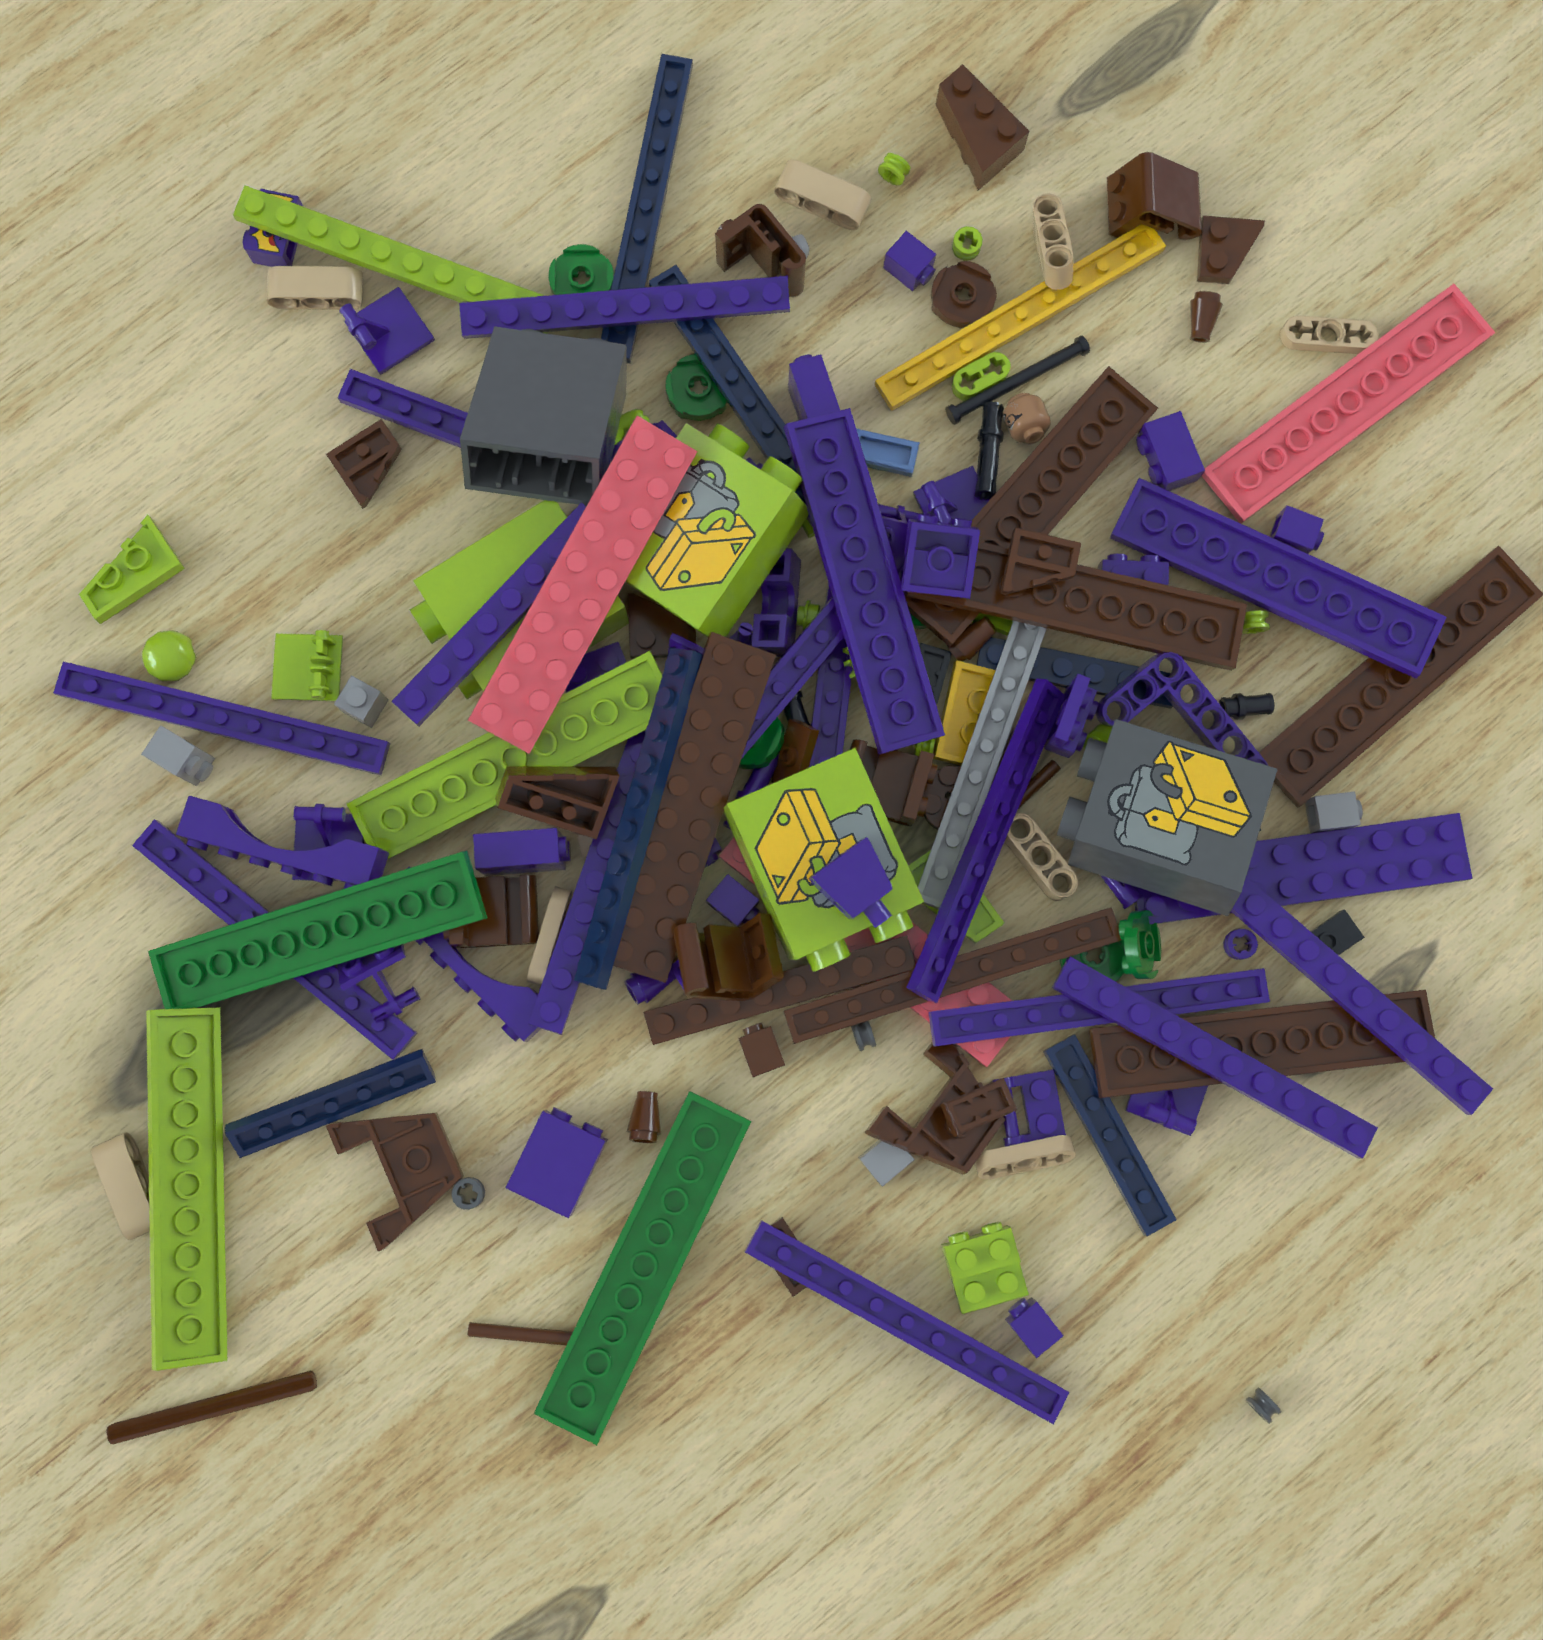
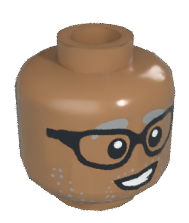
(1026, 418)

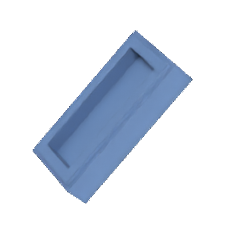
(888, 452)

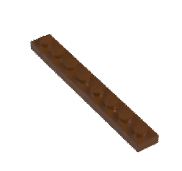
(797, 986)

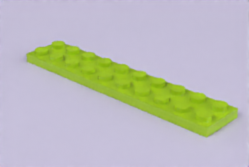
(470, 775)
(186, 1188)

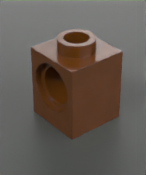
(761, 1049)

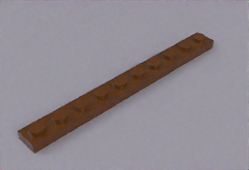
(967, 972)

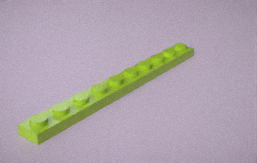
(371, 250)

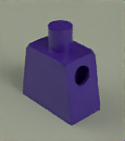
(856, 883)

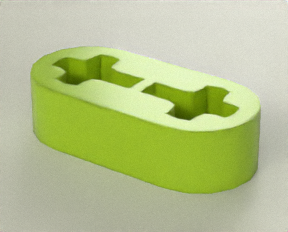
(977, 370)

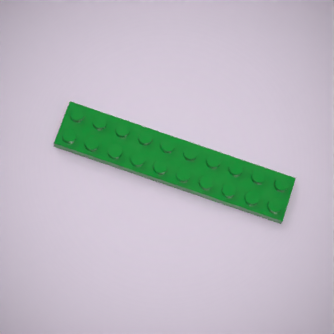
(318, 933)
(642, 1268)

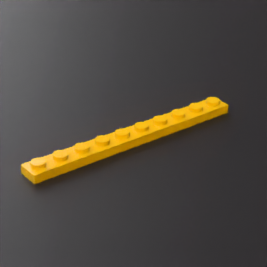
(1017, 317)

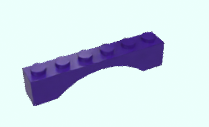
(219, 826)
(509, 1002)

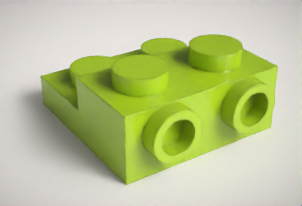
(984, 1267)

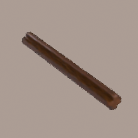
(211, 1407)

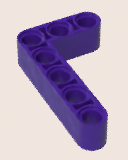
(1191, 712)

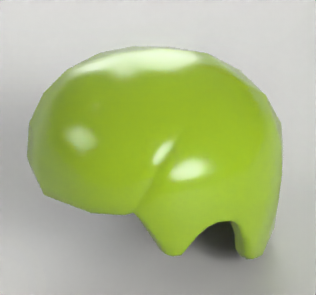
(168, 655)

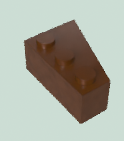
(980, 125)
(559, 795)

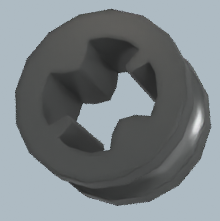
(863, 1035)
(459, 1199)
(1263, 1405)

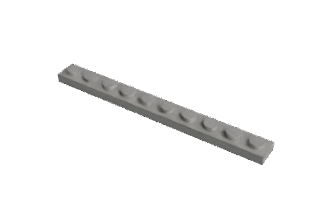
(981, 759)

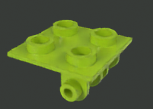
(307, 666)

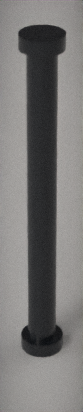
(1079, 347)

